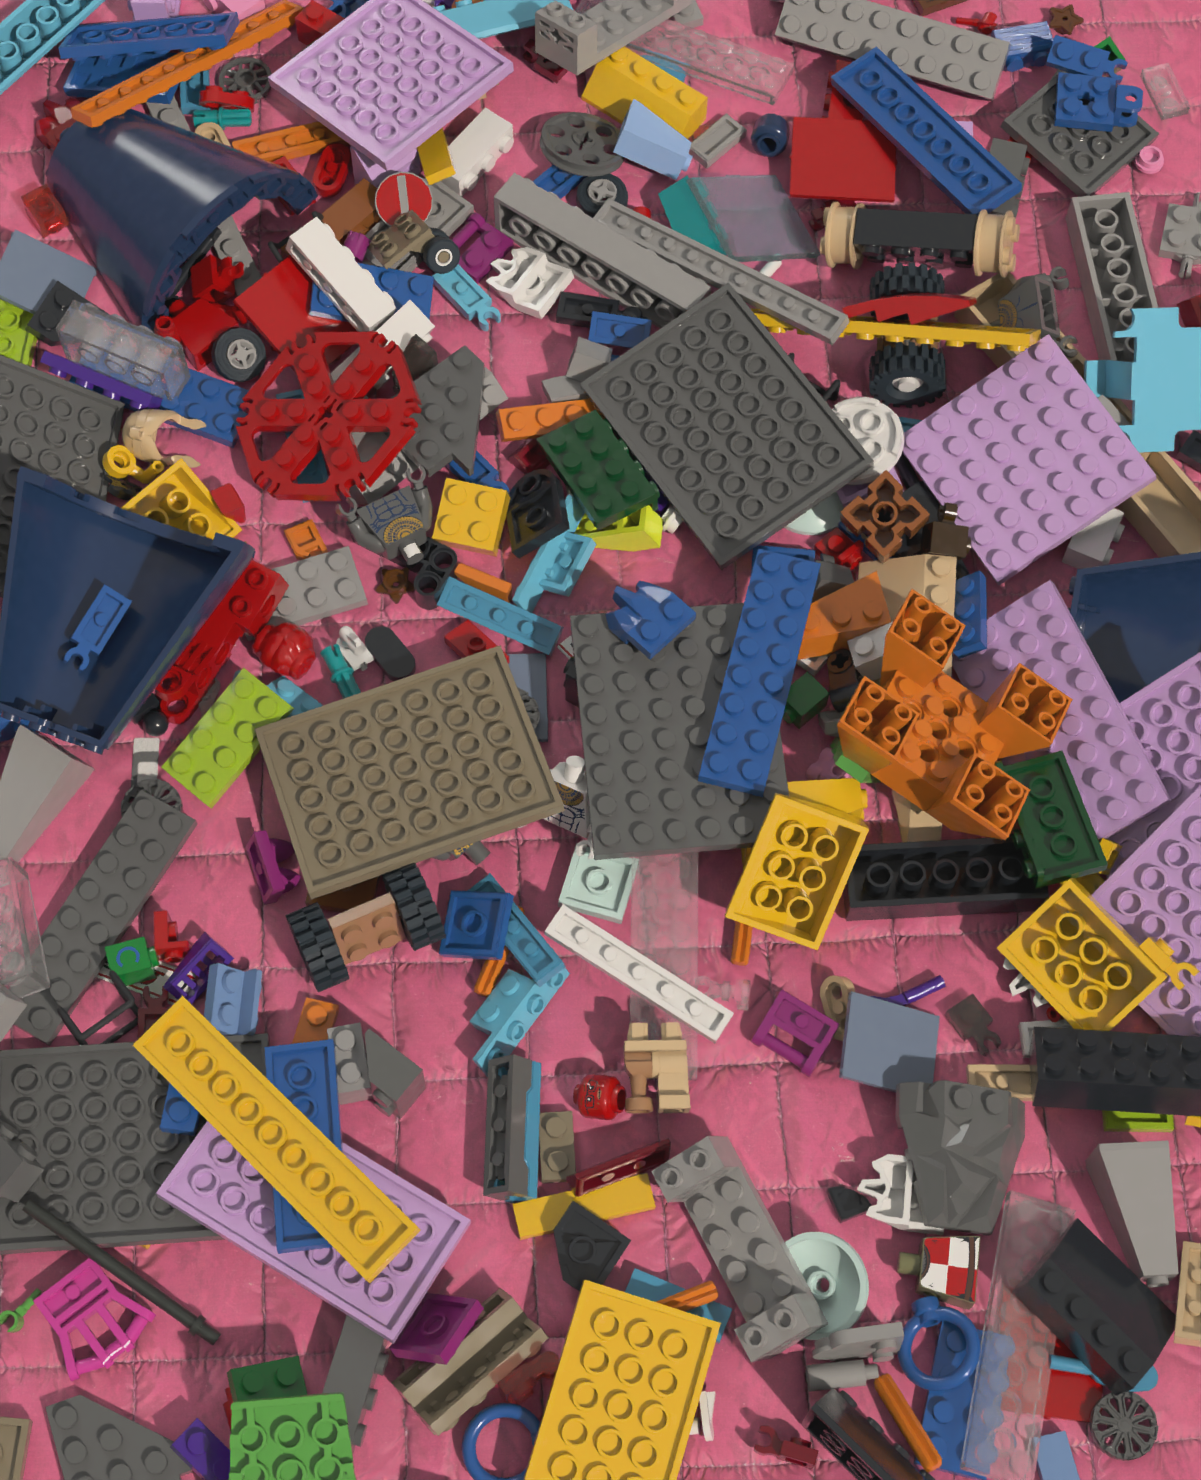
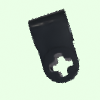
(842, 678)

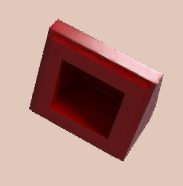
(229, 502)

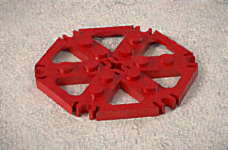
(331, 434)

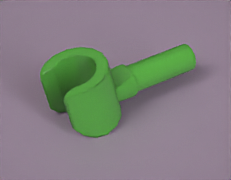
(19, 1312)

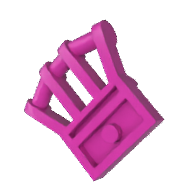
(76, 1300)

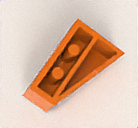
(844, 616)

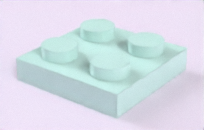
(597, 886)

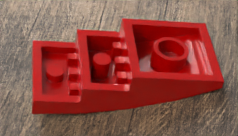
(917, 305)

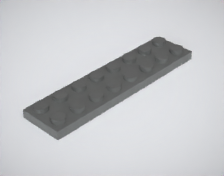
(103, 908)

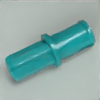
(223, 117)
(340, 671)

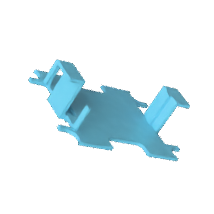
(1160, 381)

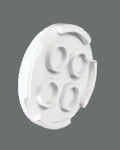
(876, 430)

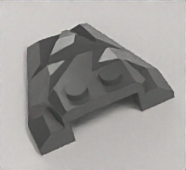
(961, 1150)

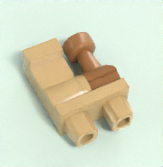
(661, 1060)

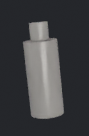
(839, 1375)

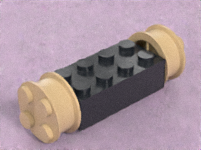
(920, 236)

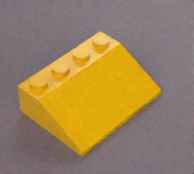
(183, 503)
(797, 870)
(1082, 960)

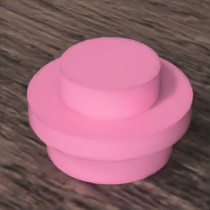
(1149, 160)

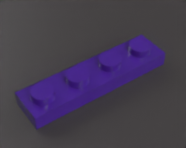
(88, 378)

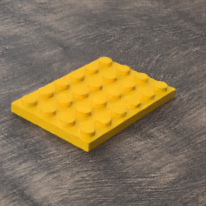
(622, 1390)

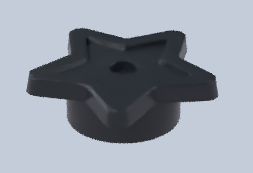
(122, 487)

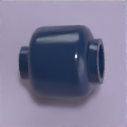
(770, 135)

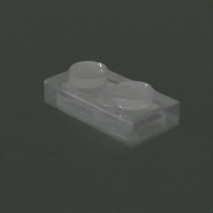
(1165, 91)

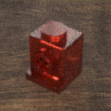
(44, 211)

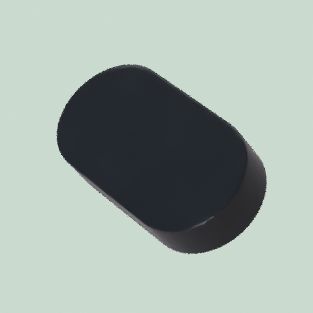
(390, 653)

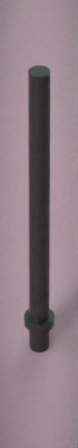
(122, 1272)

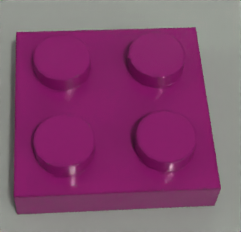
(437, 1328)

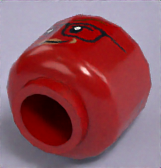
(600, 1097)

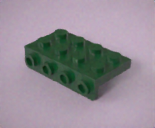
(598, 469)
(1053, 823)

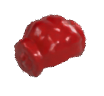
(285, 649)

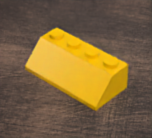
(630, 77)

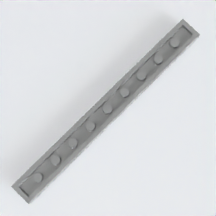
(230, 241)
(720, 269)

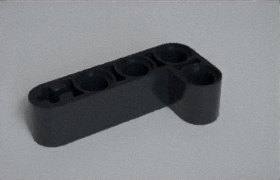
(428, 572)

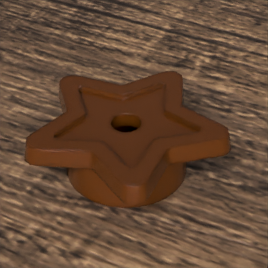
(1062, 26)
(392, 576)

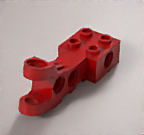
(242, 610)

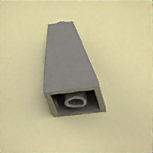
(34, 789)
(1138, 1201)

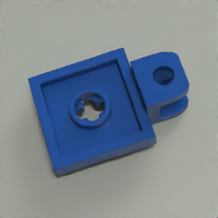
(1104, 105)

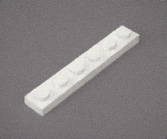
(639, 973)

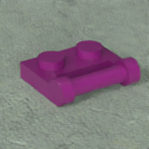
(486, 249)
(801, 1022)

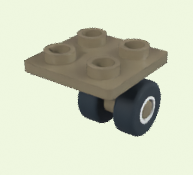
(413, 234)

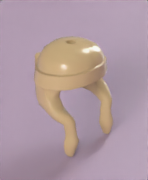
(141, 432)

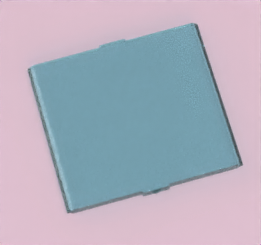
(753, 218)

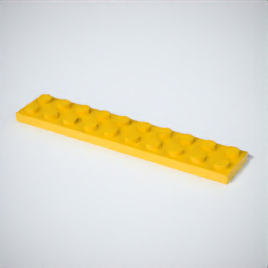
(925, 332)
(277, 1139)

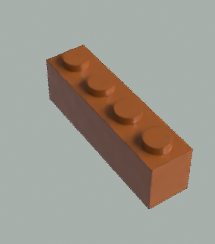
(351, 212)

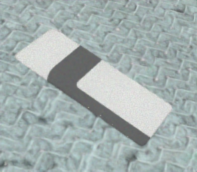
(145, 760)

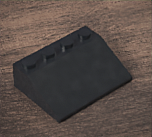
(1098, 1308)
(858, 1441)

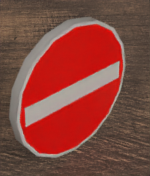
(401, 194)

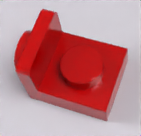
(841, 548)
(164, 934)

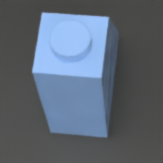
(652, 142)

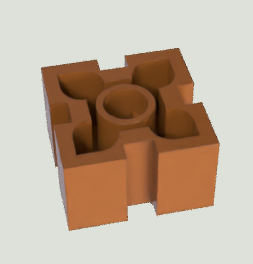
(885, 497)

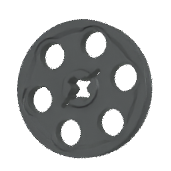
(573, 138)

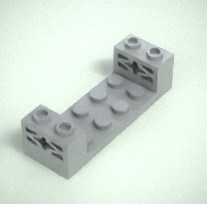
(587, 38)
(743, 1246)

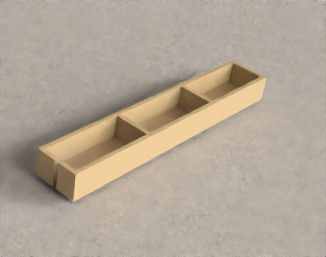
(1162, 512)

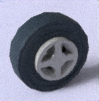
(594, 189)
(249, 352)

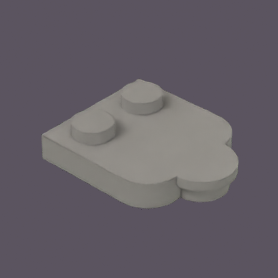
(874, 1342)

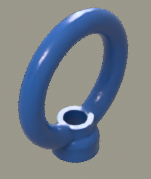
(927, 1314)
(477, 1423)

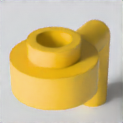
(128, 465)

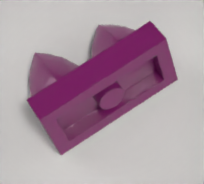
(264, 855)

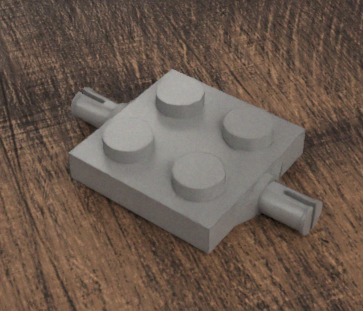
(1183, 236)

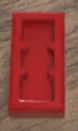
(469, 640)

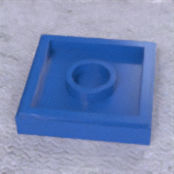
(476, 925)

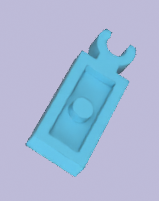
(467, 296)

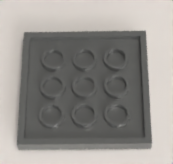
(1075, 156)

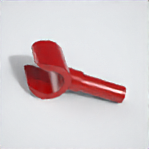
(984, 25)

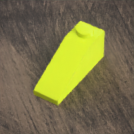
(632, 533)

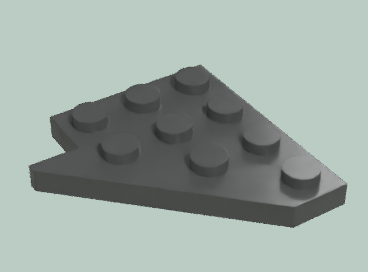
(449, 413)
(108, 1446)

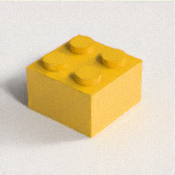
(471, 517)

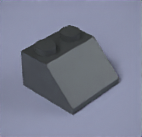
(392, 1077)

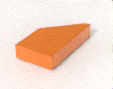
(305, 540)
(484, 582)

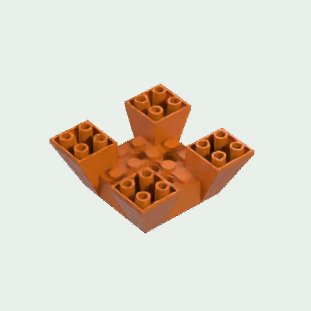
(938, 737)

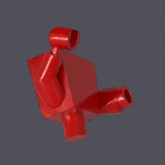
(198, 327)

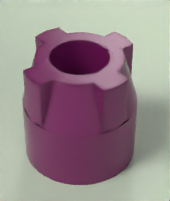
(357, 244)

